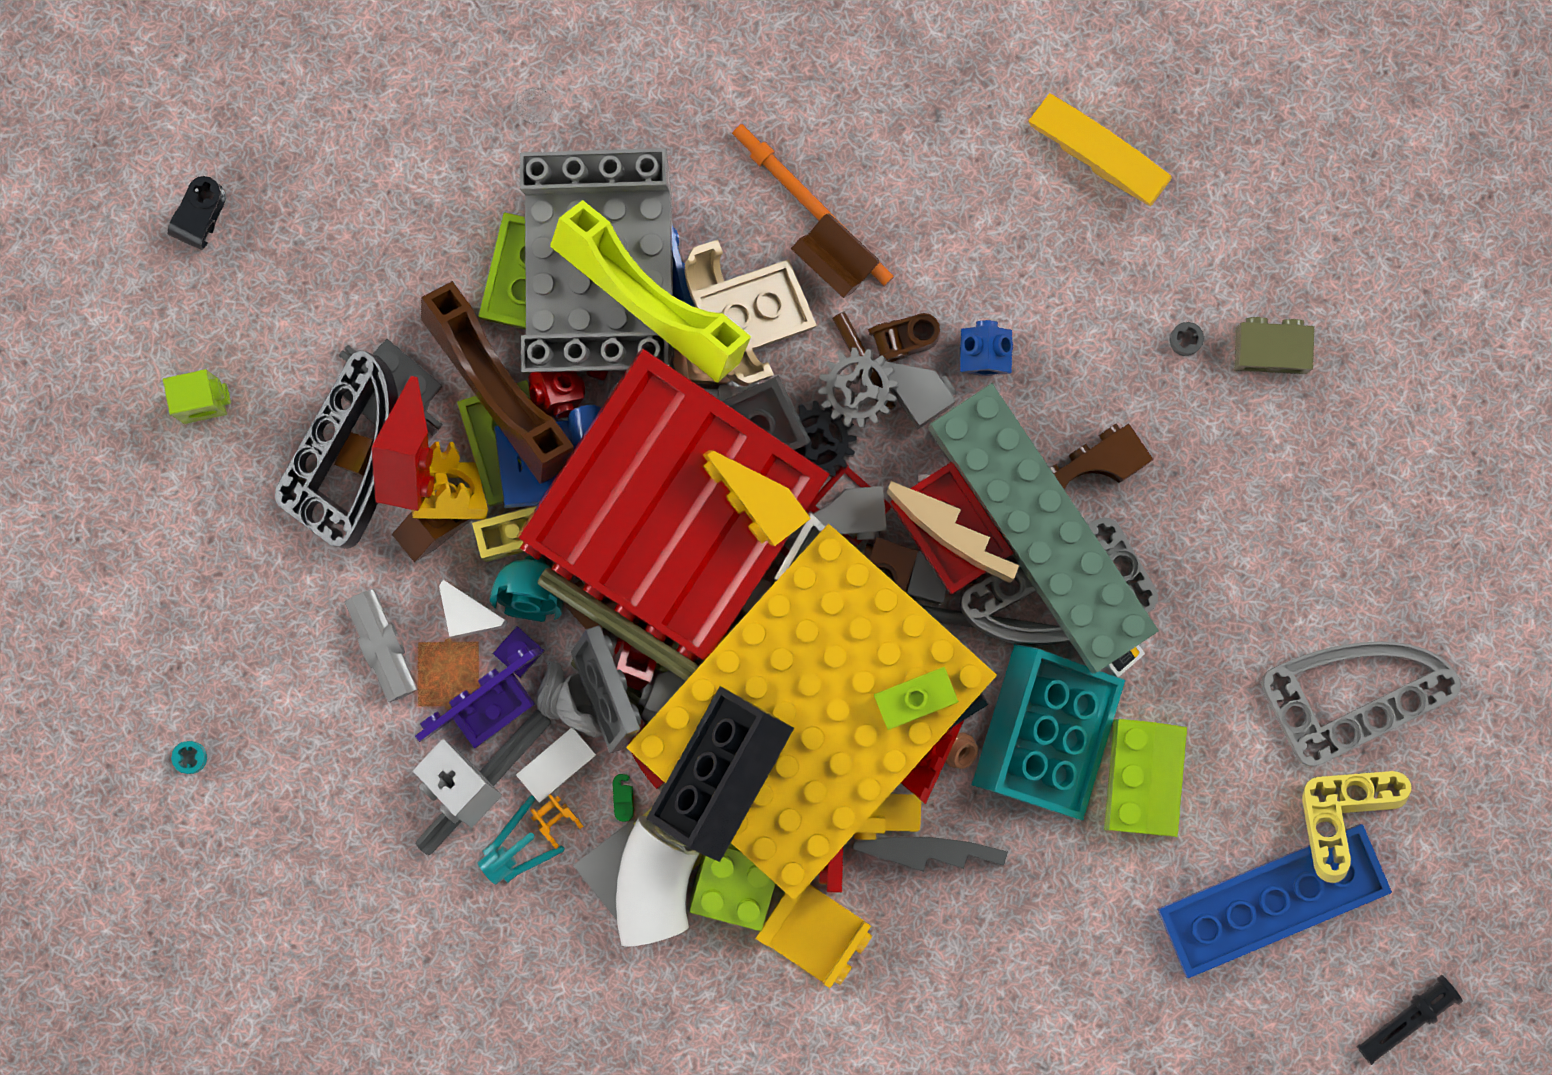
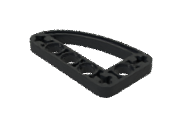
(308, 496)

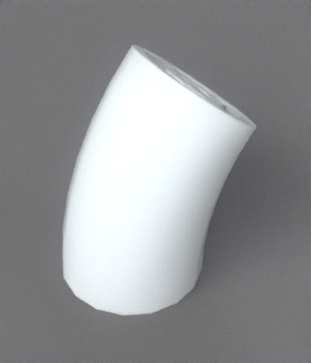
(652, 885)

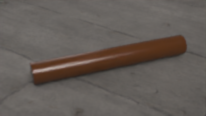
(852, 341)

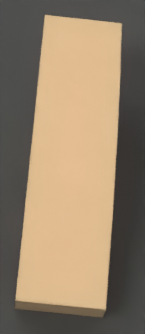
(939, 522)

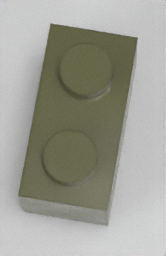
(1274, 346)

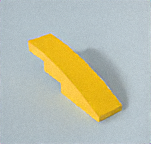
(1100, 149)

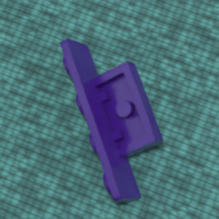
(490, 706)

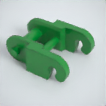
(622, 798)

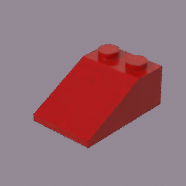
(403, 453)

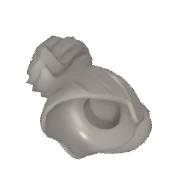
(566, 701)

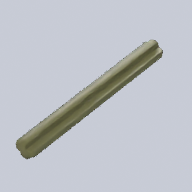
(617, 624)

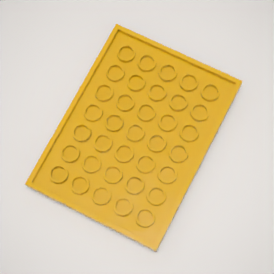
(815, 659)

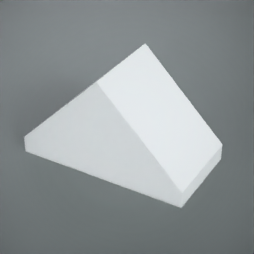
(465, 615)

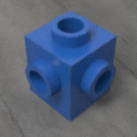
(986, 349)

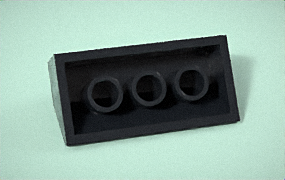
(719, 774)

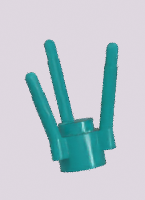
(499, 863)

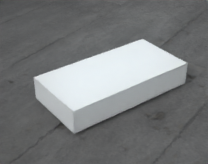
(556, 764)

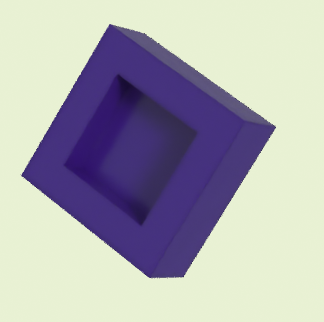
(515, 641)

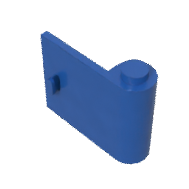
(522, 487)

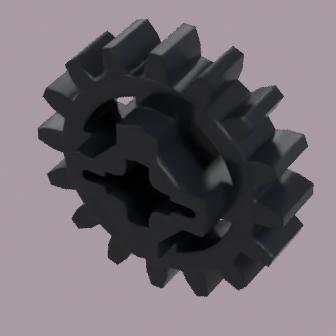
(834, 446)

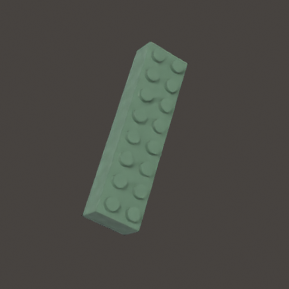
(1043, 529)

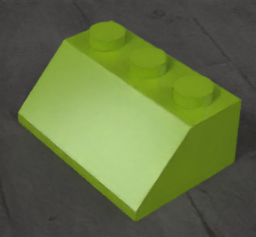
(1145, 777)

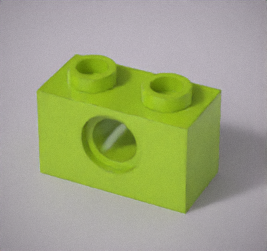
(196, 396)

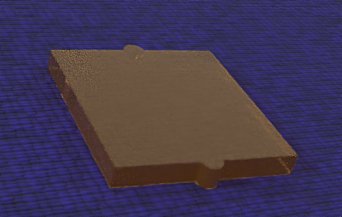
(446, 671)

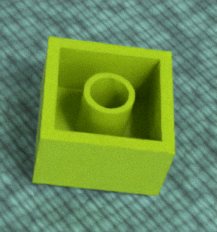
(731, 890)

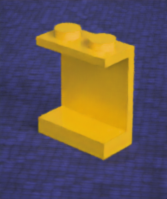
(816, 934)

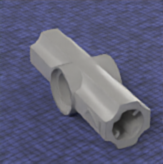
(380, 645)

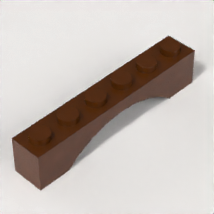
(524, 424)

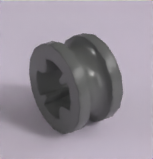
(1181, 329)

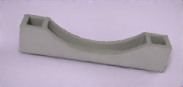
(852, 512)

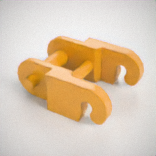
(545, 827)

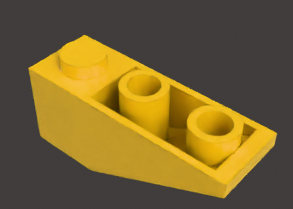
(766, 502)

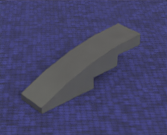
(916, 850)

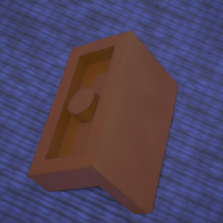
(836, 255)

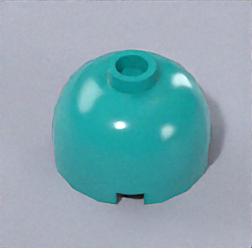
(521, 595)

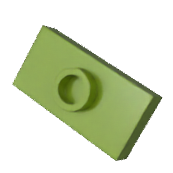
(916, 698)

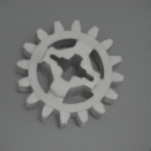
(843, 383)

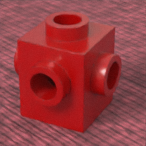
(556, 392)

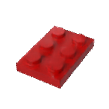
(950, 487)

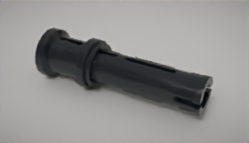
(1373, 1050)

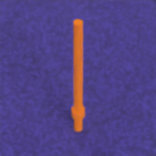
(763, 154)

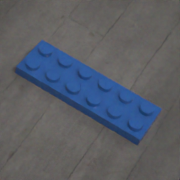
(1269, 904)

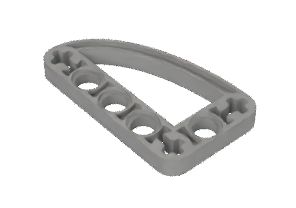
(1118, 547)
(1357, 718)

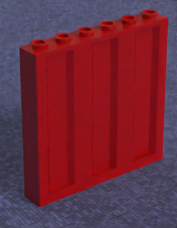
(648, 519)

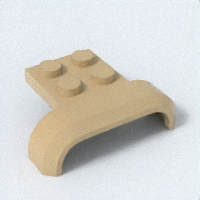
(762, 303)

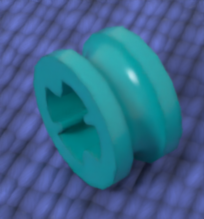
(200, 756)

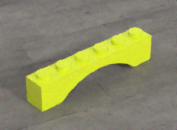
(701, 336)

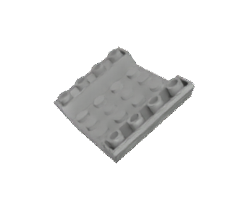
(568, 316)

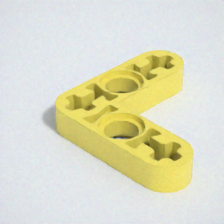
(1332, 811)

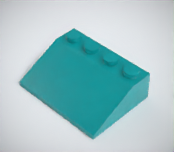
(1048, 732)

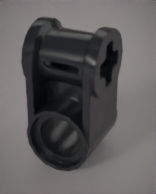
(195, 215)

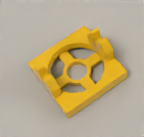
(449, 500)

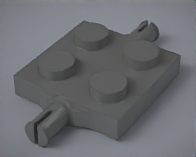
(401, 368)

